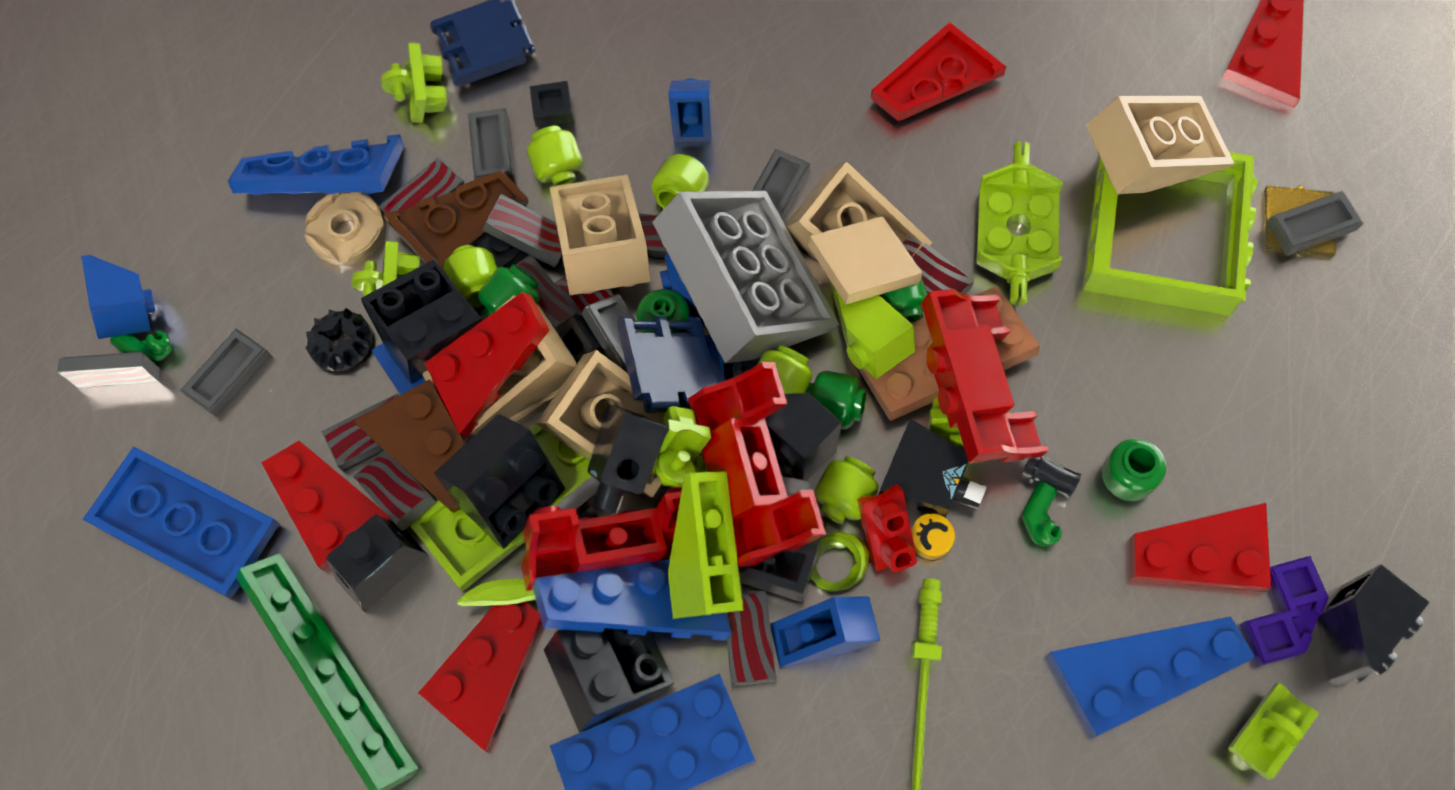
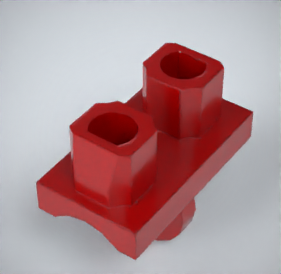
(888, 530)

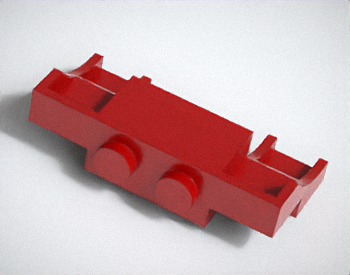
(973, 379)
(741, 445)
(564, 544)

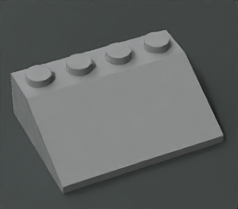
(743, 272)

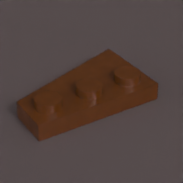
(452, 220)
(417, 435)

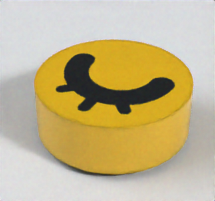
(932, 536)

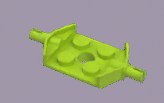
(1022, 196)

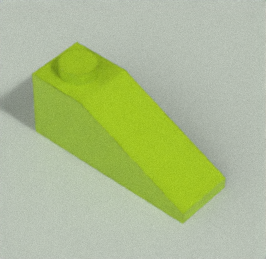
(874, 333)
(703, 552)

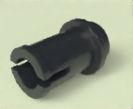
(1052, 473)

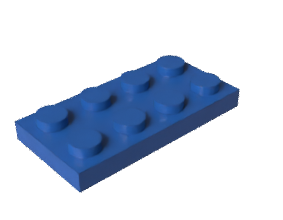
(181, 521)
(659, 746)

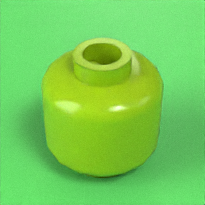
(554, 156)
(678, 175)
(469, 270)
(791, 367)
(841, 487)

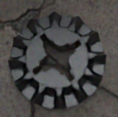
(348, 351)

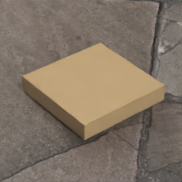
(864, 259)

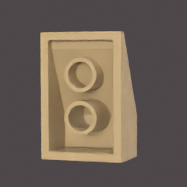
(1157, 142)
(843, 200)
(600, 235)
(537, 378)
(581, 403)

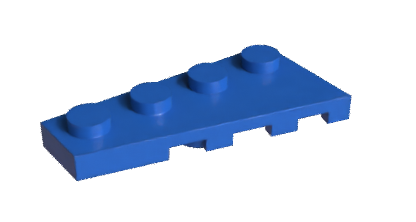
(319, 170)
(620, 598)
(1141, 671)

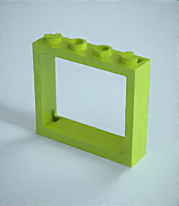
(1173, 292)

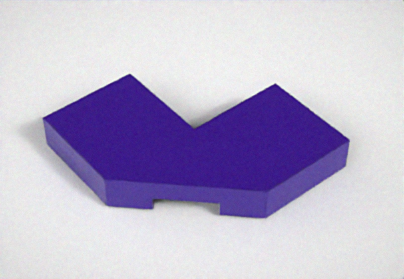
(1301, 601)

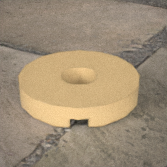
(348, 247)

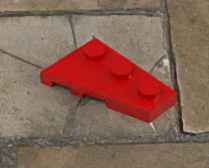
(1271, 52)
(935, 73)
(483, 359)
(318, 499)
(1209, 551)
(481, 672)

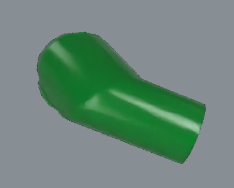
(154, 348)
(1036, 518)

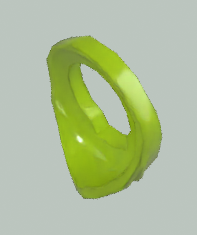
(858, 571)

